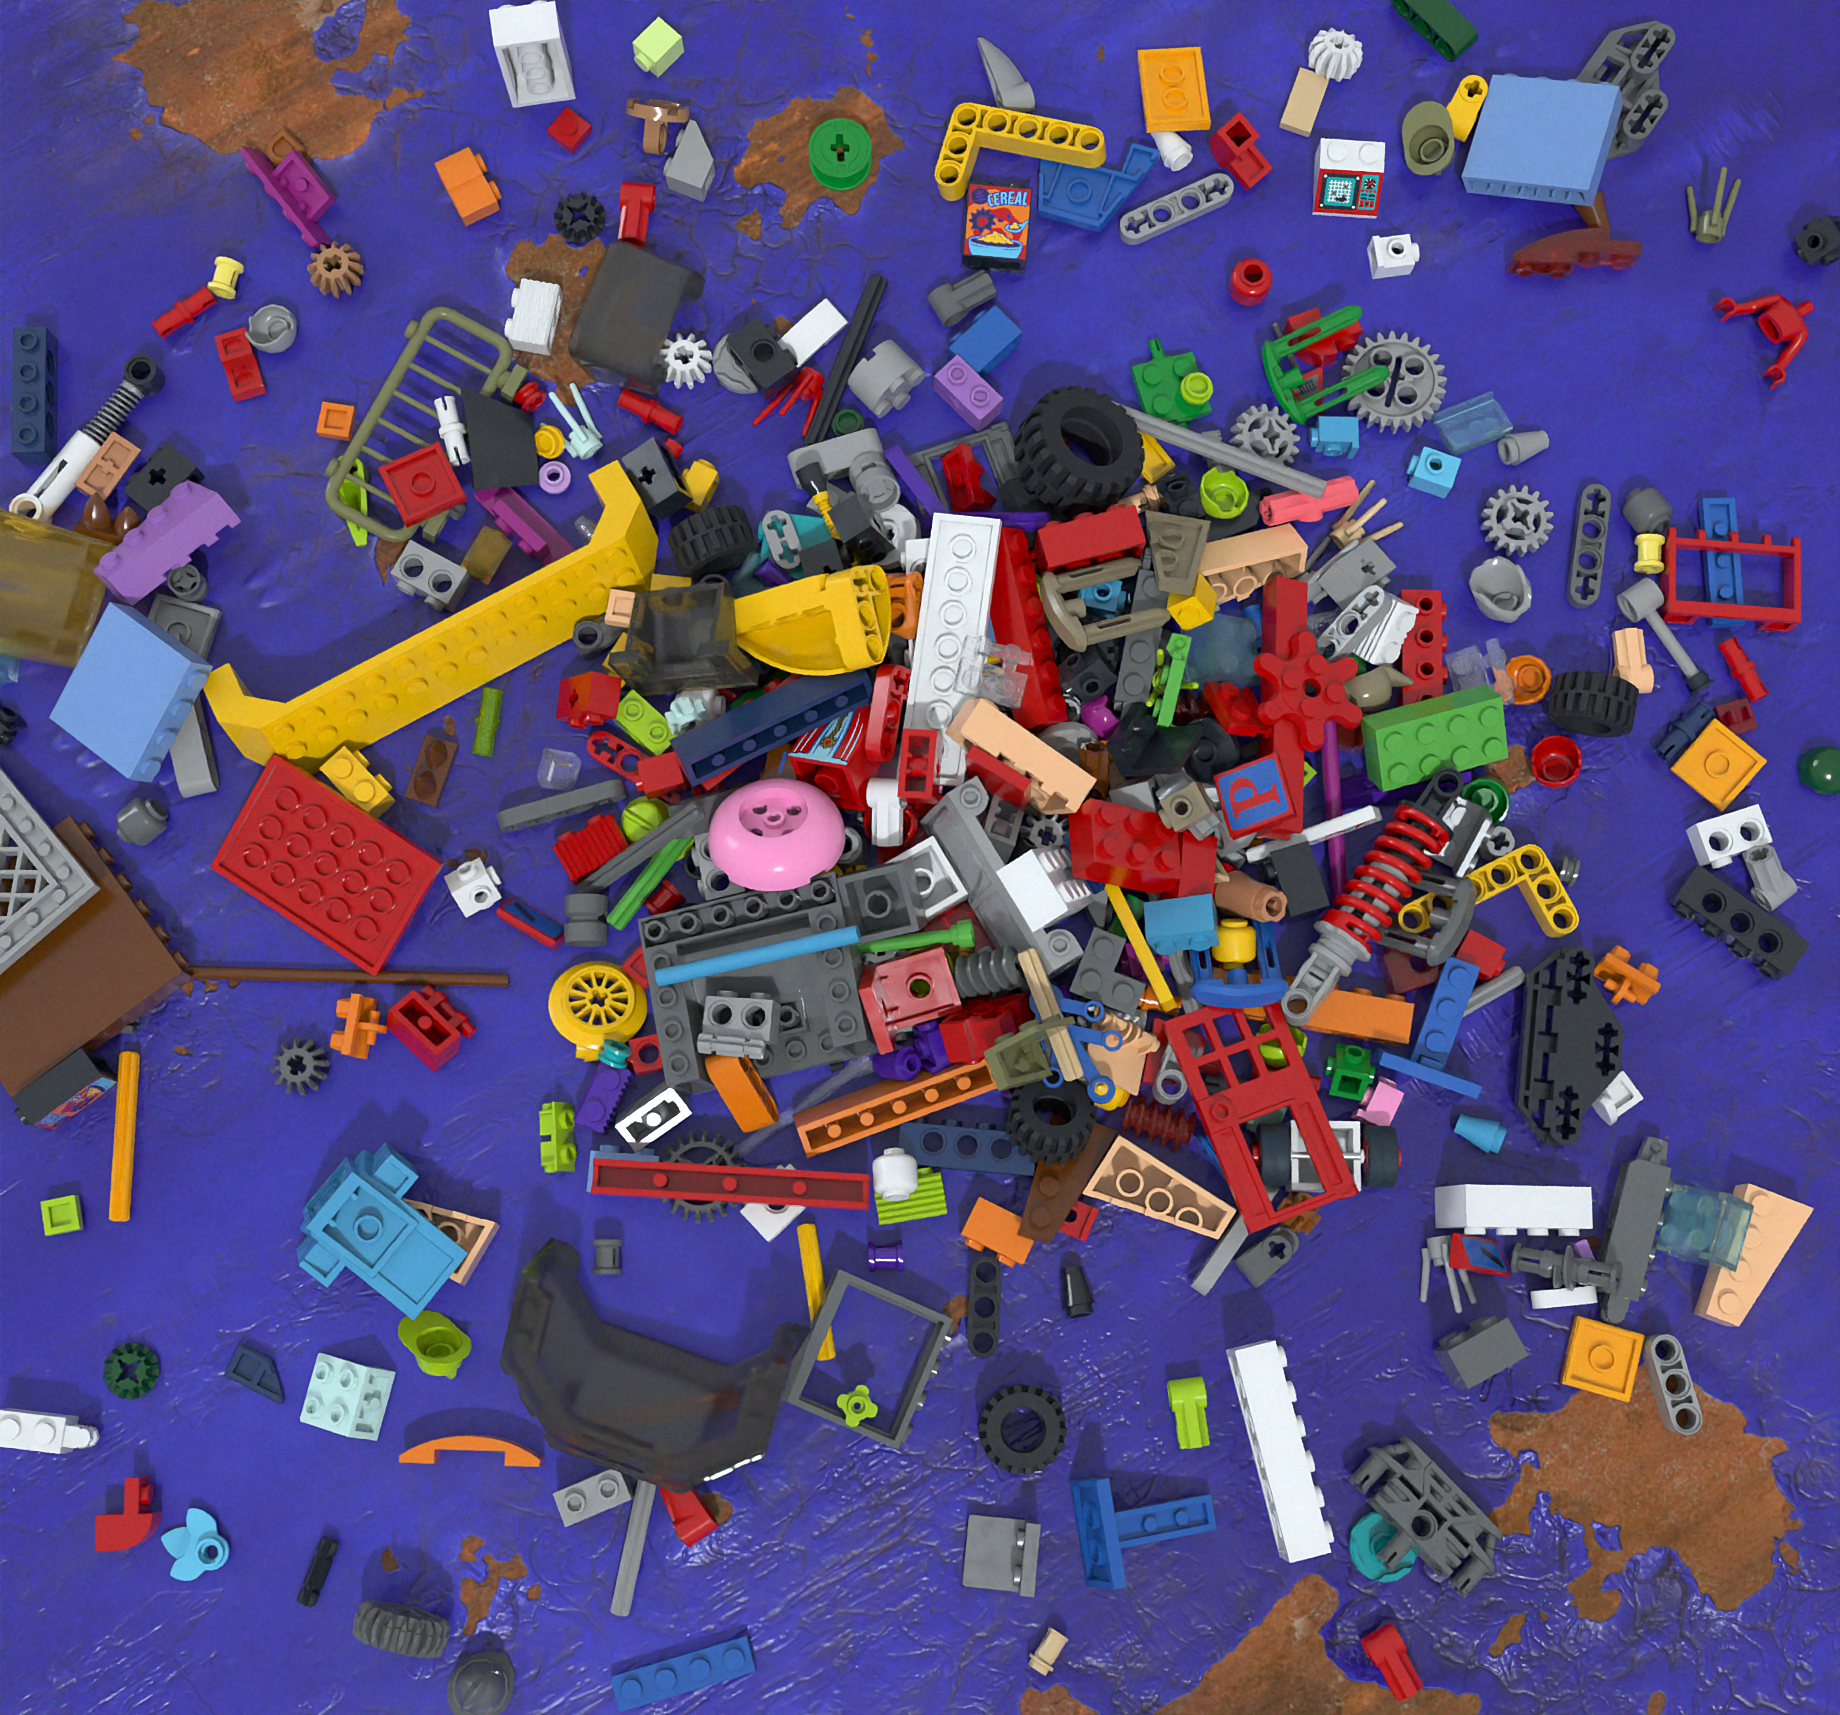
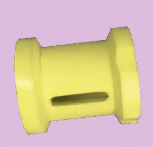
(225, 277)
(1649, 553)

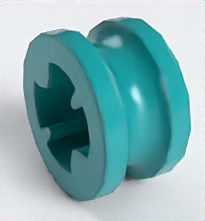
(615, 1054)

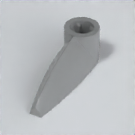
(1005, 80)

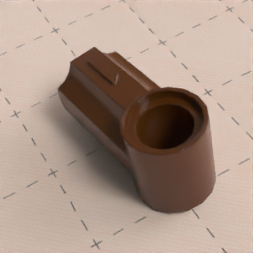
(1095, 761)

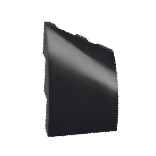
(498, 443)

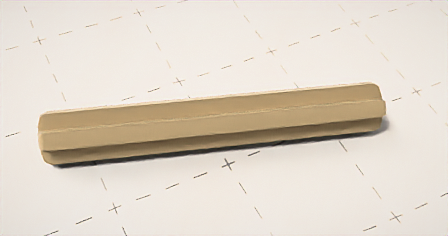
(1047, 1007)

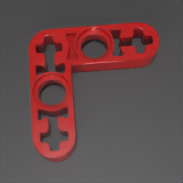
(889, 694)

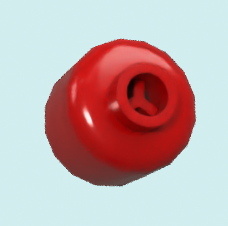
(1250, 281)

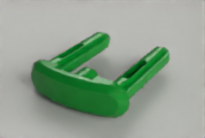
(1284, 382)

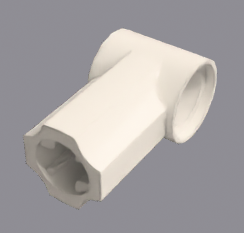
(886, 811)

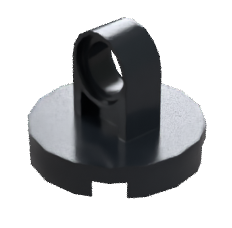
(1213, 752)

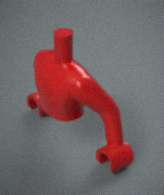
(1778, 323)

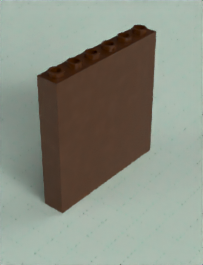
(86, 974)

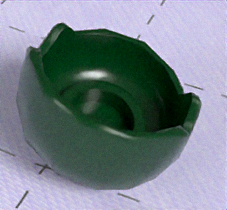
(1821, 769)

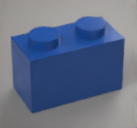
(986, 342)

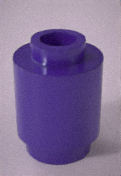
(900, 1064)

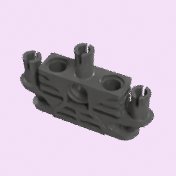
(1448, 1524)

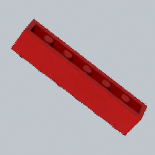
(1020, 621)

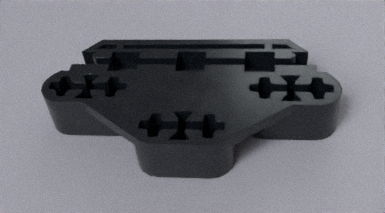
(1568, 1048)

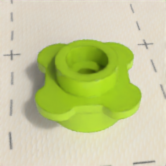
(847, 1402)

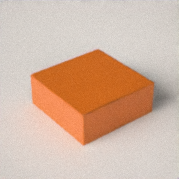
(336, 421)

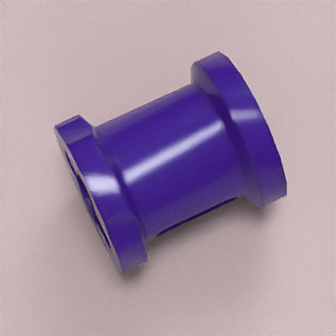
(885, 1256)

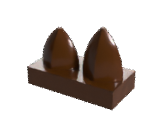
(99, 525)
(431, 771)

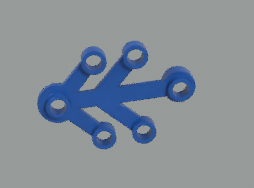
(1084, 1035)

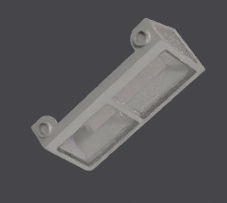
(975, 862)

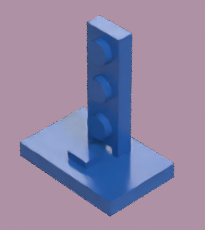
(1438, 1032)
(1106, 1532)

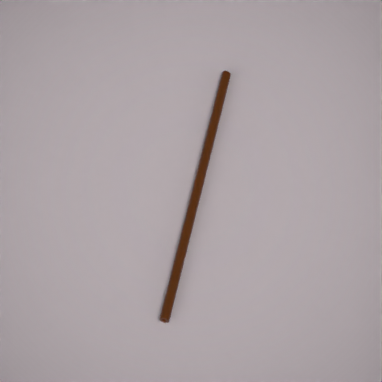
(349, 976)

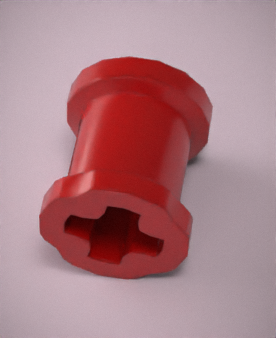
(664, 899)

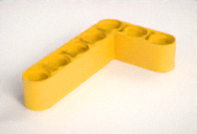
(1010, 140)
(1514, 875)

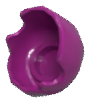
(1099, 717)

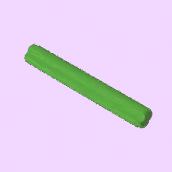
(646, 883)

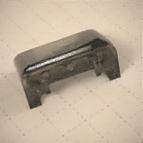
(631, 316)

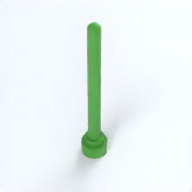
(959, 934)

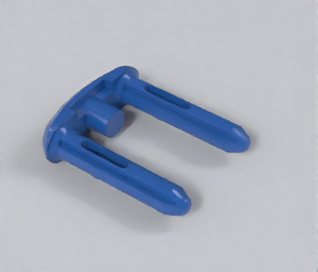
(1238, 991)

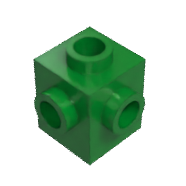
(1349, 1071)

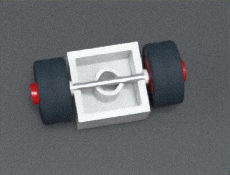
(1286, 1162)

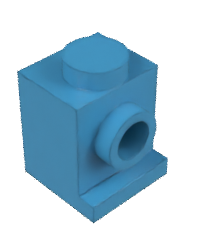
(1335, 436)
(1103, 606)

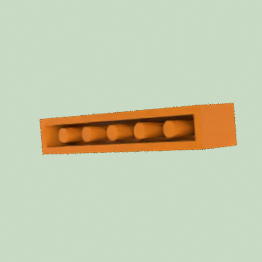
(1345, 1013)
(888, 1105)

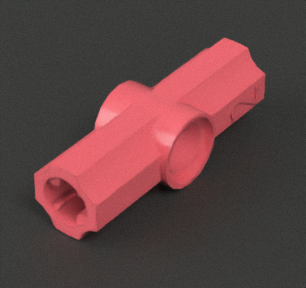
(1298, 506)

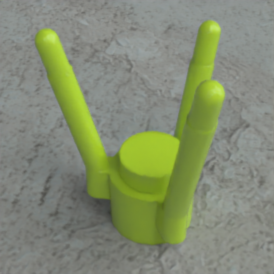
(1159, 689)

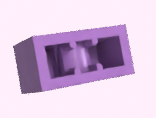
(968, 393)

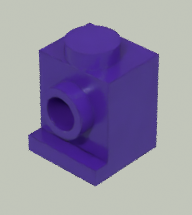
(931, 1046)

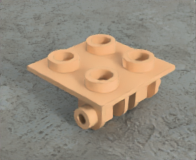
(1127, 1063)

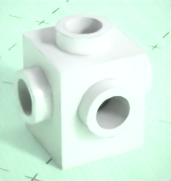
(474, 886)

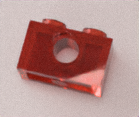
(1400, 976)

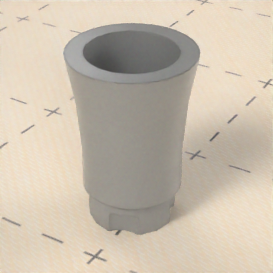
(859, 848)

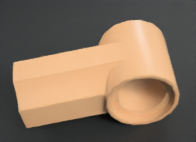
(1631, 659)

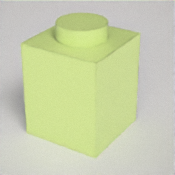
(657, 47)

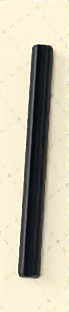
(846, 360)

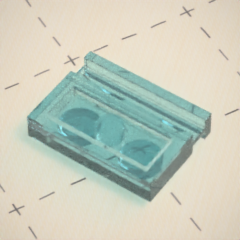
(1472, 423)

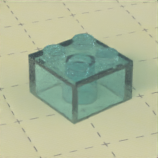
(1223, 652)
(1704, 1227)

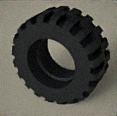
(1096, 426)

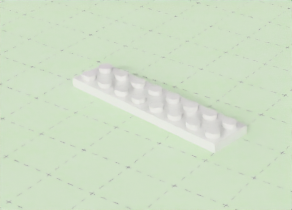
(952, 606)

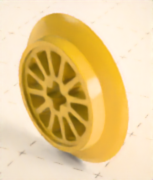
(587, 1034)

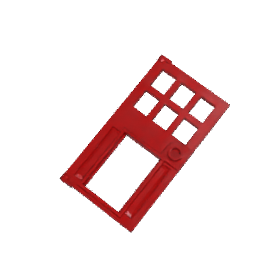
(1247, 1101)

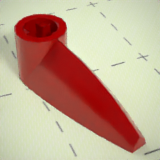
(689, 1515)

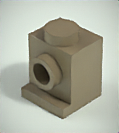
(1198, 807)

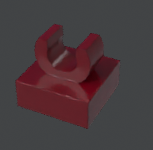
(1736, 716)

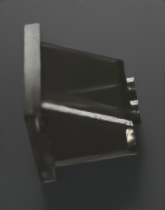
(683, 642)

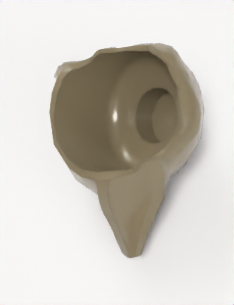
(1374, 689)

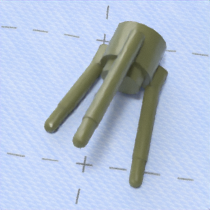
(1710, 226)

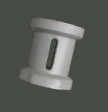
(1505, 841)

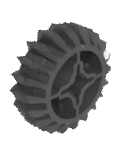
(720, 1154)
(401, 1629)

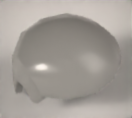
(272, 329)

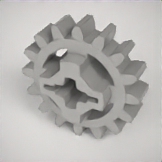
(1266, 435)
(1516, 506)

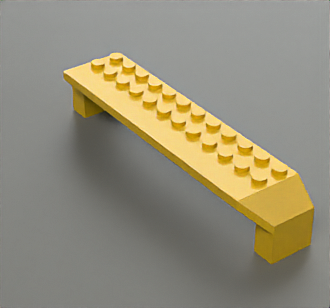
(453, 653)

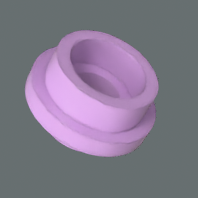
(559, 485)

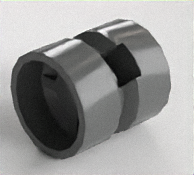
(586, 920)

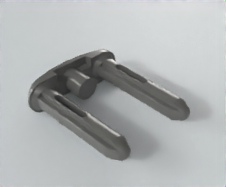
(1452, 922)

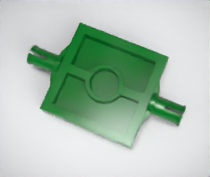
(1159, 386)

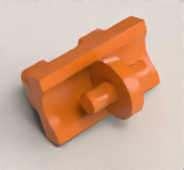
(1626, 980)
(360, 1026)

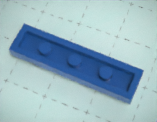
(1721, 569)
(683, 1673)

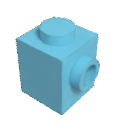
(1433, 472)

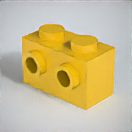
(356, 783)

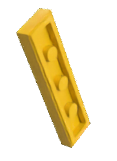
(1140, 947)

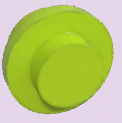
(1196, 388)

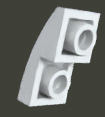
(813, 331)

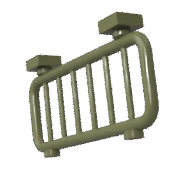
(417, 332)

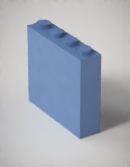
(1542, 139)
(130, 692)

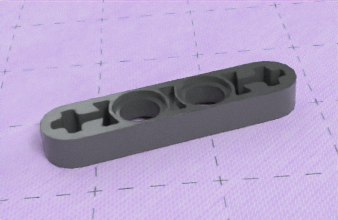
(1585, 545)
(561, 805)

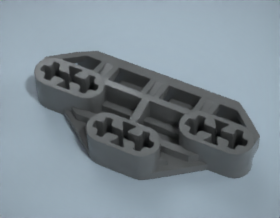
(1637, 85)

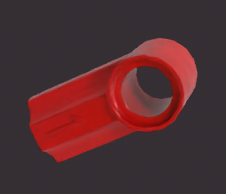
(636, 205)
(1388, 1653)

